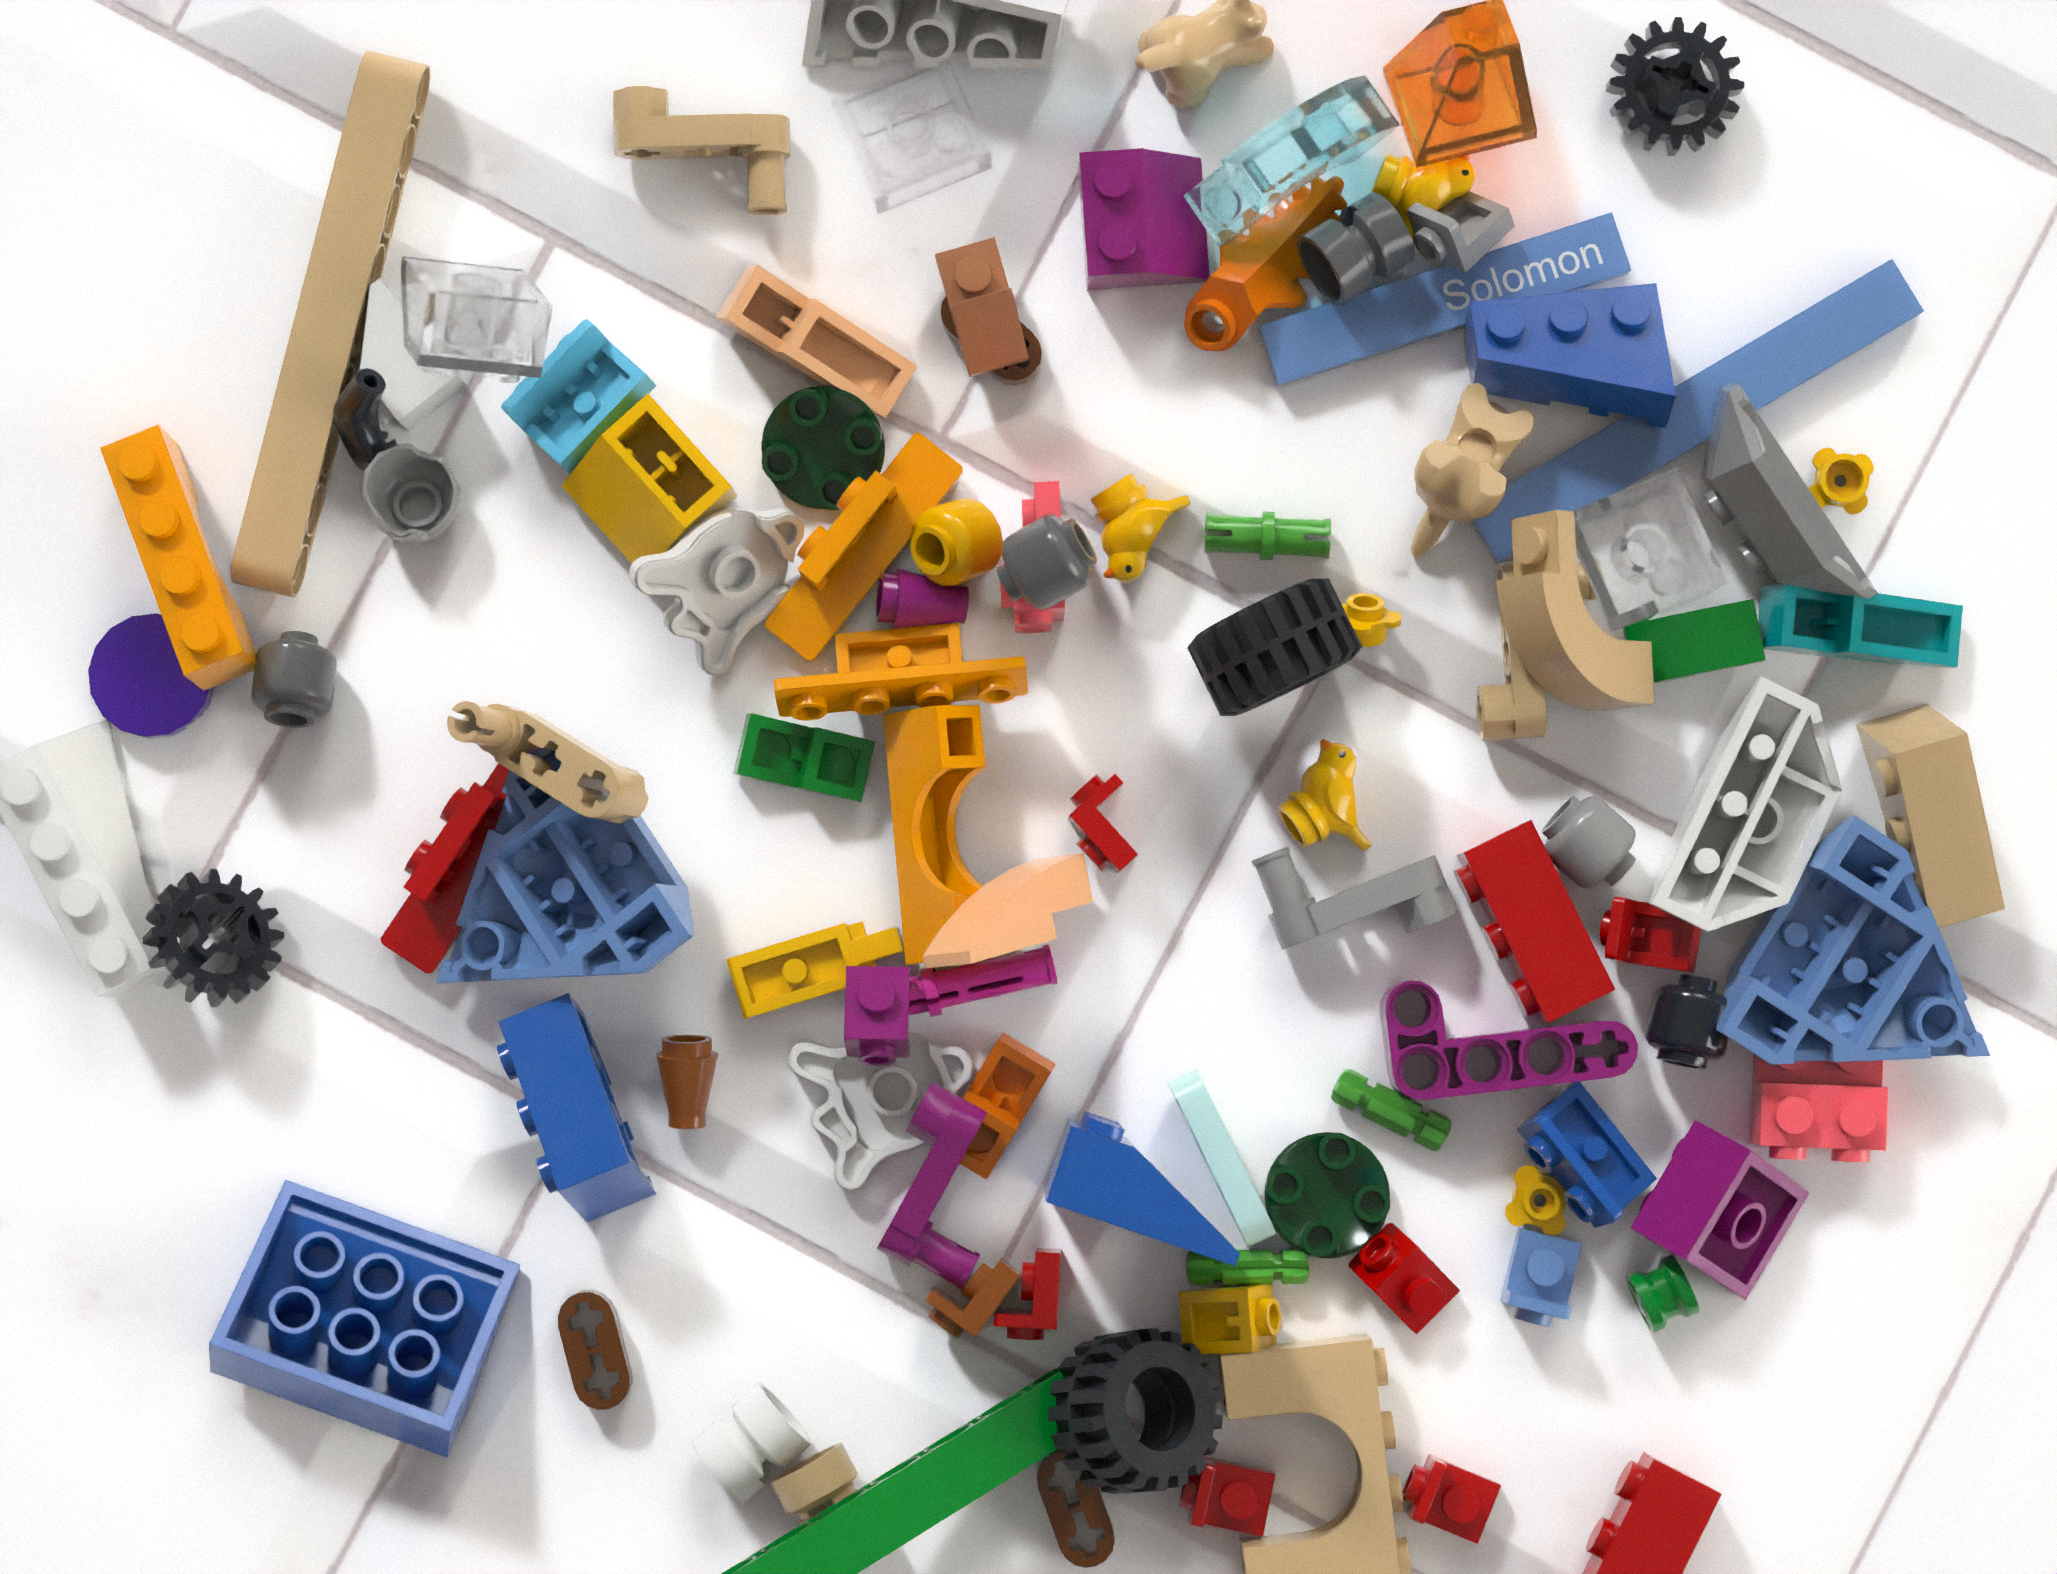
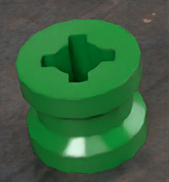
(1662, 1293)

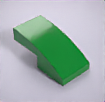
(1701, 640)
(804, 757)

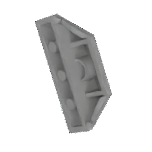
(1772, 505)

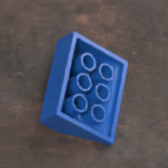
(1114, 1182)
(363, 1318)

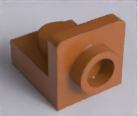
(985, 1291)

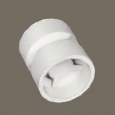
(751, 1442)

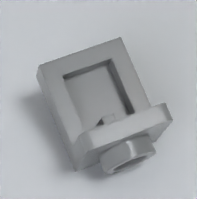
(1460, 231)

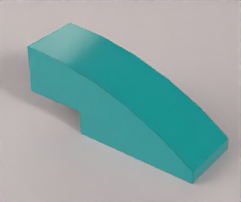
(1860, 628)

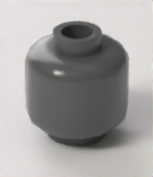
(1046, 561)
(293, 680)

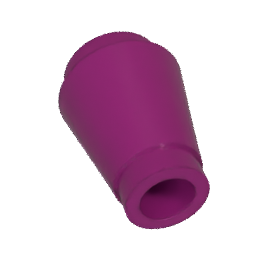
(913, 601)

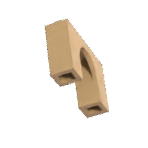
(1340, 1383)

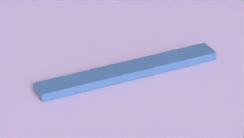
(1764, 370)

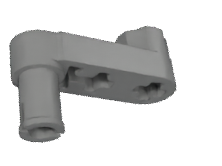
(1415, 890)

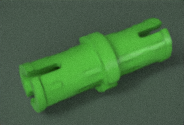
(1267, 535)

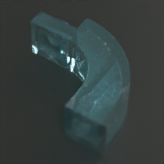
(1289, 154)

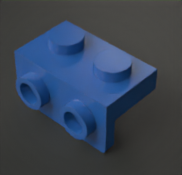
(1585, 1156)

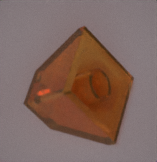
(1462, 85)

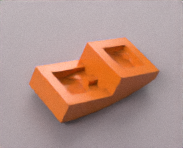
(1005, 1090)

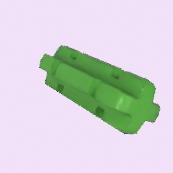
(1391, 1109)
(1252, 1268)

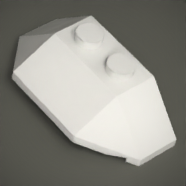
(1751, 813)

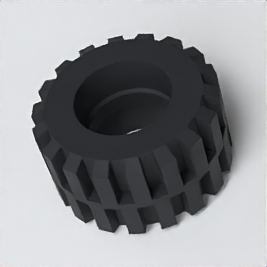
(1274, 646)
(1176, 1404)

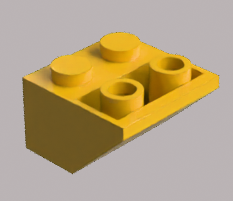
(646, 482)

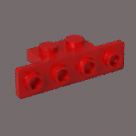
(442, 874)

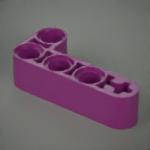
(1508, 1047)

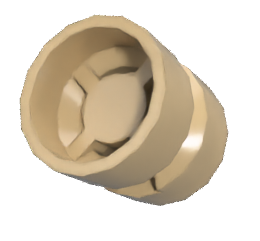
(815, 1481)

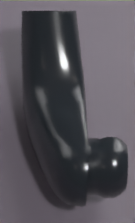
(358, 418)

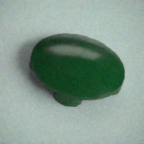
(820, 445)
(1327, 1195)

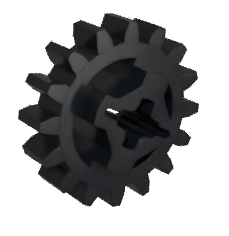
(1697, 92)
(201, 908)

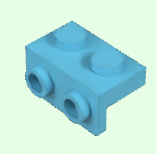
(579, 395)

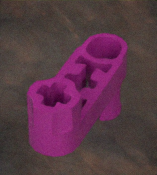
(949, 1127)

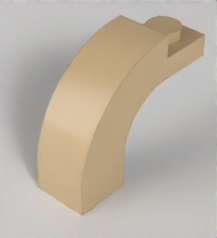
(1555, 631)

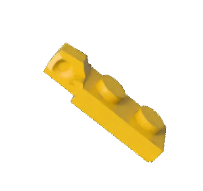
(806, 966)

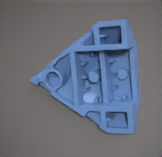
(566, 895)
(1849, 965)

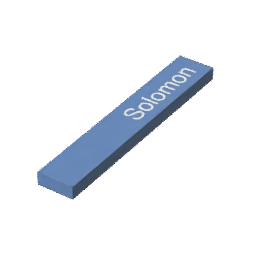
(1440, 299)

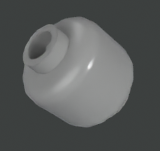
(1589, 842)

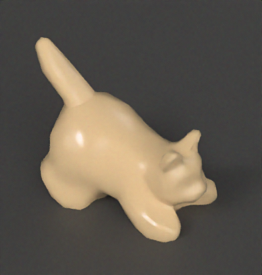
(1199, 47)
(1462, 474)

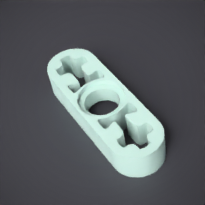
(1222, 1158)

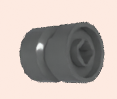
(1349, 252)

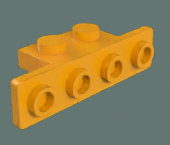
(860, 544)
(899, 670)

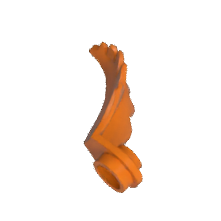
(1260, 268)

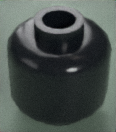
(1685, 1022)

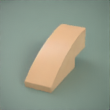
(815, 339)
(1011, 911)

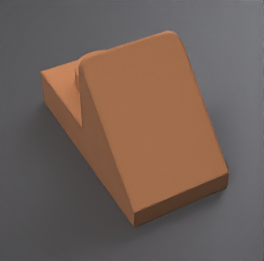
(982, 307)

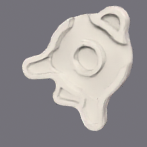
(723, 578)
(874, 1104)

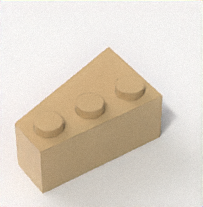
(1934, 810)

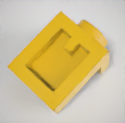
(1230, 1318)

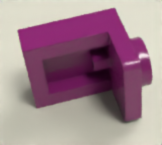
(877, 1014)

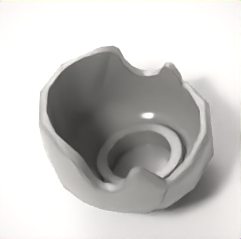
(410, 494)

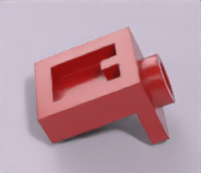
(1042, 1285)
(1229, 1496)
(1450, 1497)

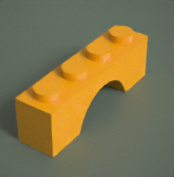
(167, 532)
(929, 765)

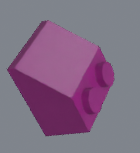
(1138, 221)
(1720, 1209)

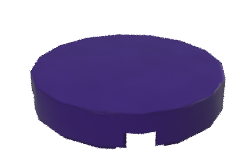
(141, 681)

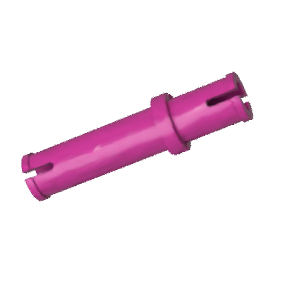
(980, 980)

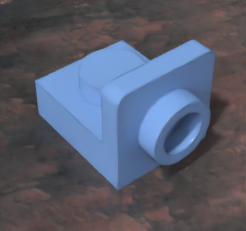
(1540, 1276)

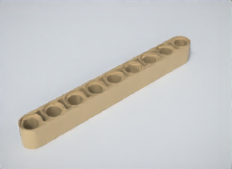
(330, 323)

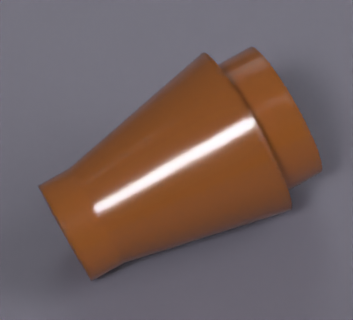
(686, 1078)

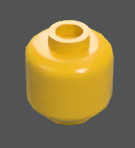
(956, 542)

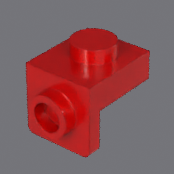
(1101, 840)
(1648, 936)
(1403, 1277)

